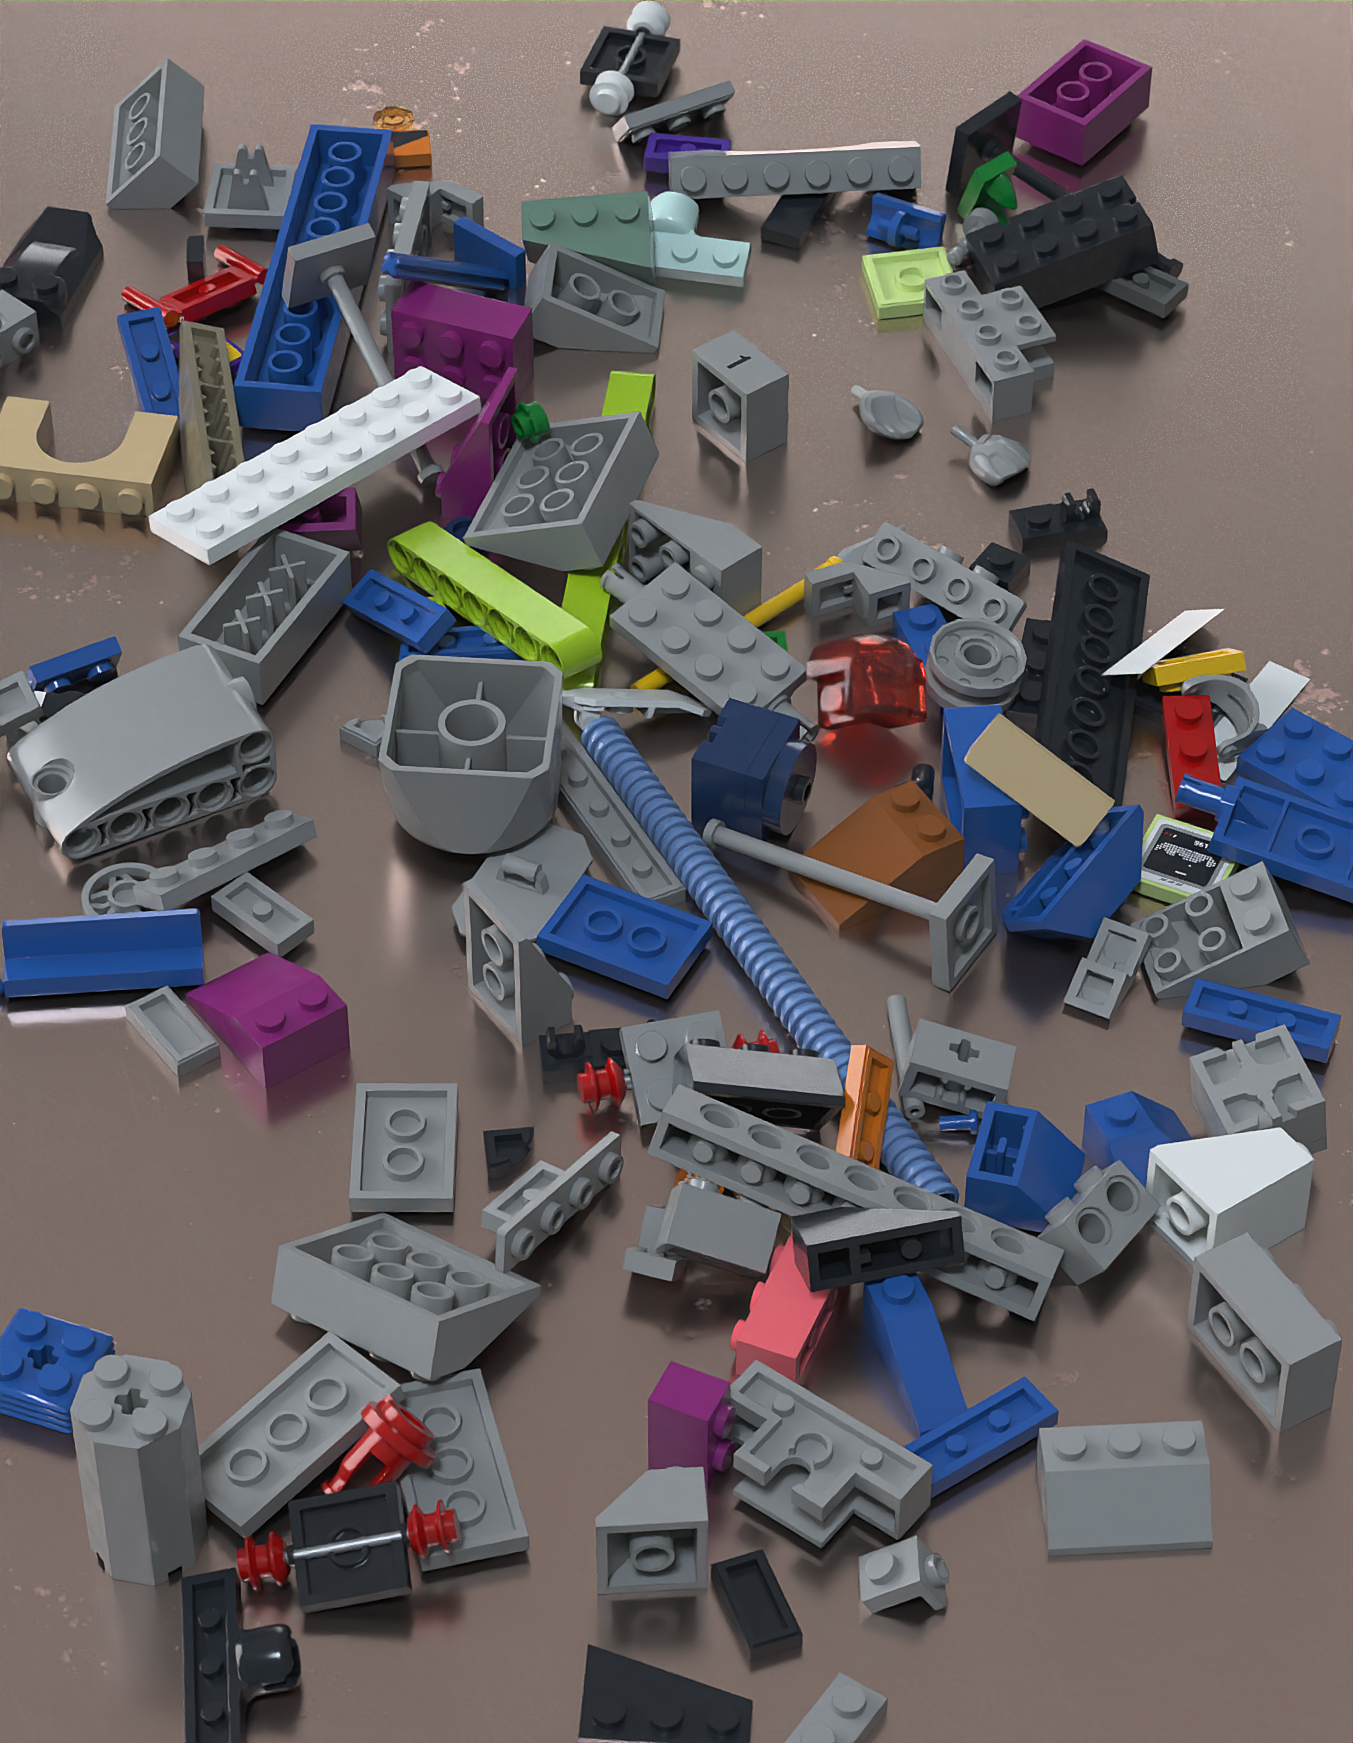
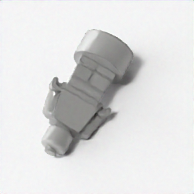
(975, 220)

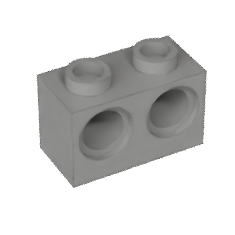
(1107, 1214)

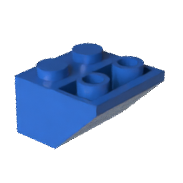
(1020, 1167)

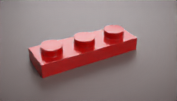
(1189, 746)

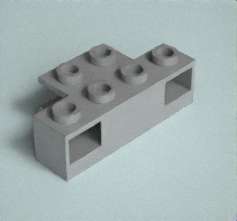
(986, 340)
(818, 1464)

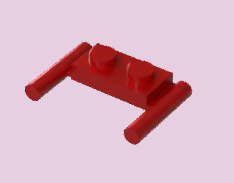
(207, 295)

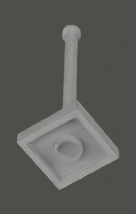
(332, 268)
(958, 922)

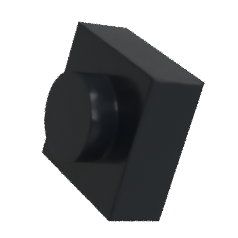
(1005, 564)

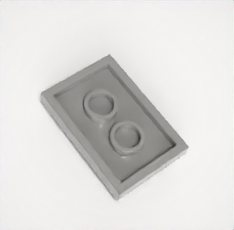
(404, 1147)

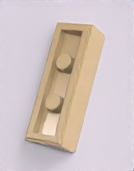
(1038, 780)

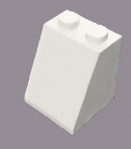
(1228, 1188)

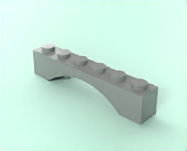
(796, 171)

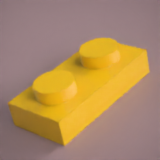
(1173, 672)

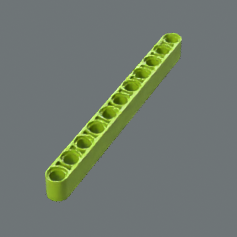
(583, 595)

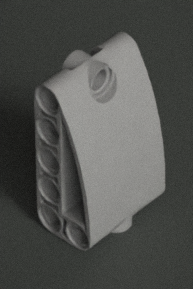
(146, 753)

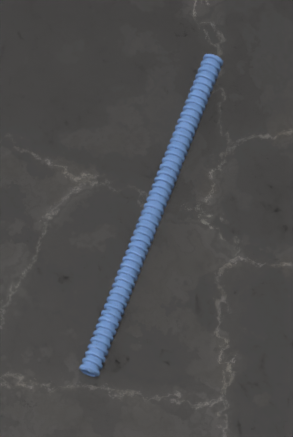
(748, 937)

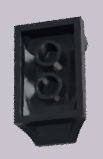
(53, 264)

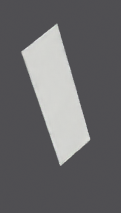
(1163, 642)
(1274, 690)

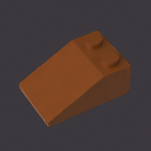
(891, 840)

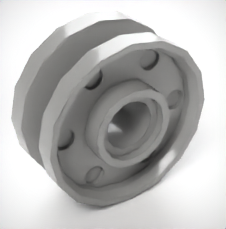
(974, 665)

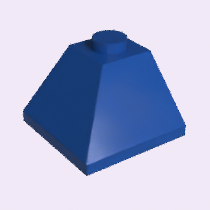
(1126, 1131)

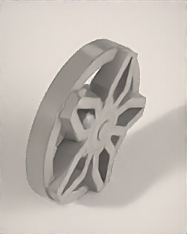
(120, 895)

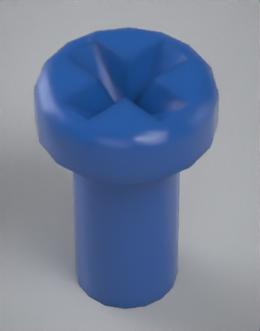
(961, 1122)

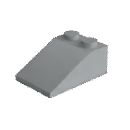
(592, 305)
(512, 972)

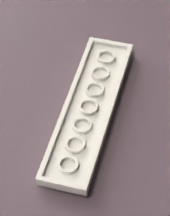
(314, 465)

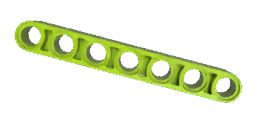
(493, 599)

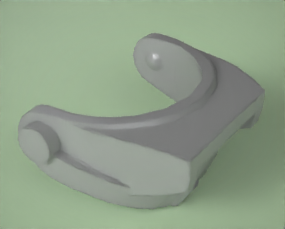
(1239, 704)

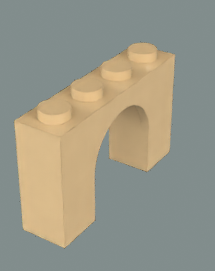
(122, 483)

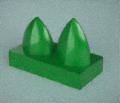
(991, 189)

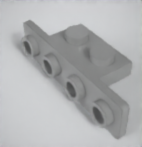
(943, 578)
(548, 1198)

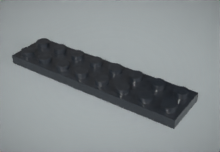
(1092, 627)

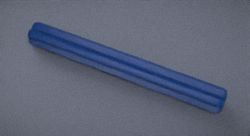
(444, 272)

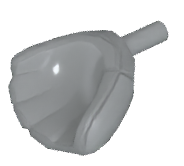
(888, 413)
(994, 456)

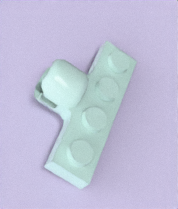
(690, 256)

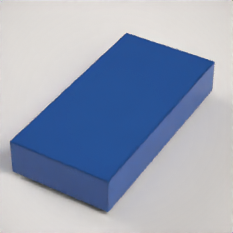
(483, 247)

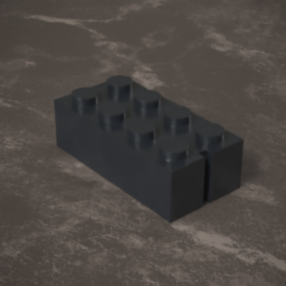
(1066, 244)

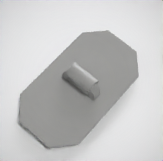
(531, 878)

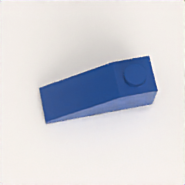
(912, 1349)

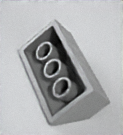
(156, 141)

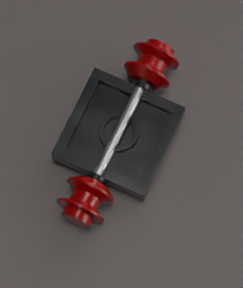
(349, 1546)

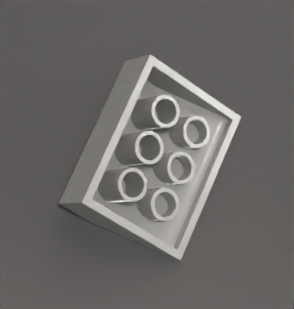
(566, 494)
(399, 1293)

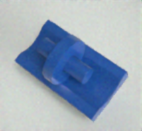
(905, 223)

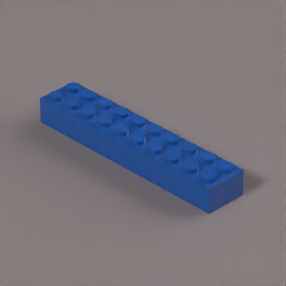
(299, 350)

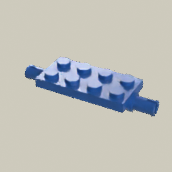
(1282, 830)

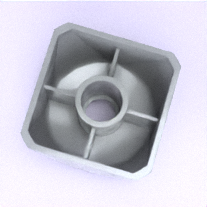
(472, 750)

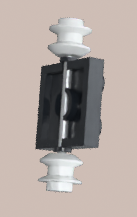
(630, 59)

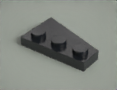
(651, 1705)

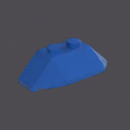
(1082, 883)

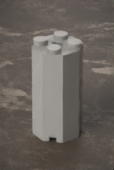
(139, 1468)

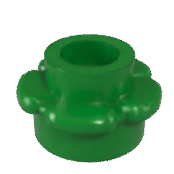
(530, 421)

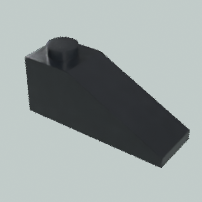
(873, 1243)

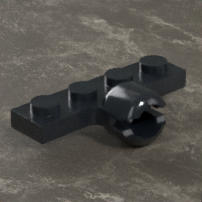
(226, 1663)

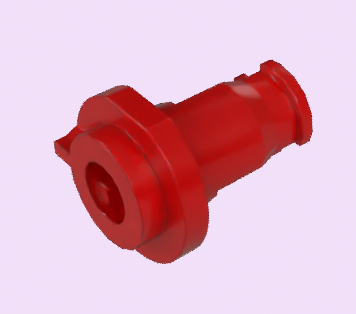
(393, 1438)

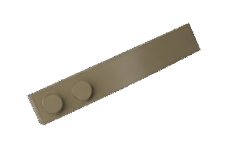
(206, 406)

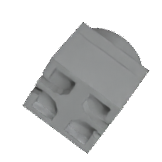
(1259, 1089)

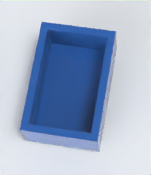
(973, 804)

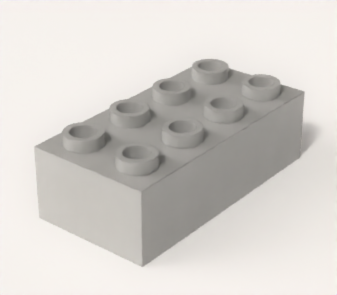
(272, 608)

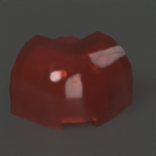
(868, 682)

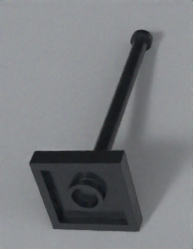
(994, 133)

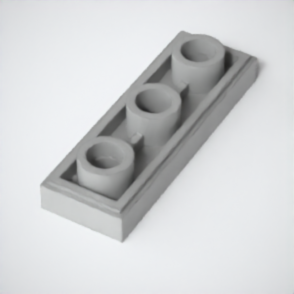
(674, 113)

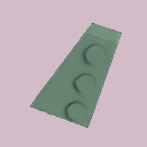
(601, 227)

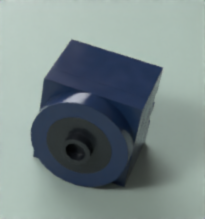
(752, 772)

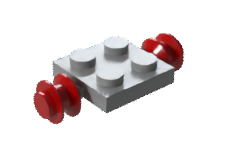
(649, 1063)

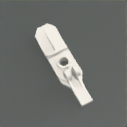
(591, 701)

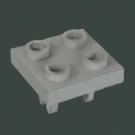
(248, 192)

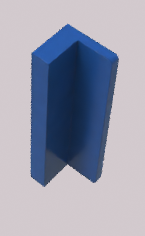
(103, 952)

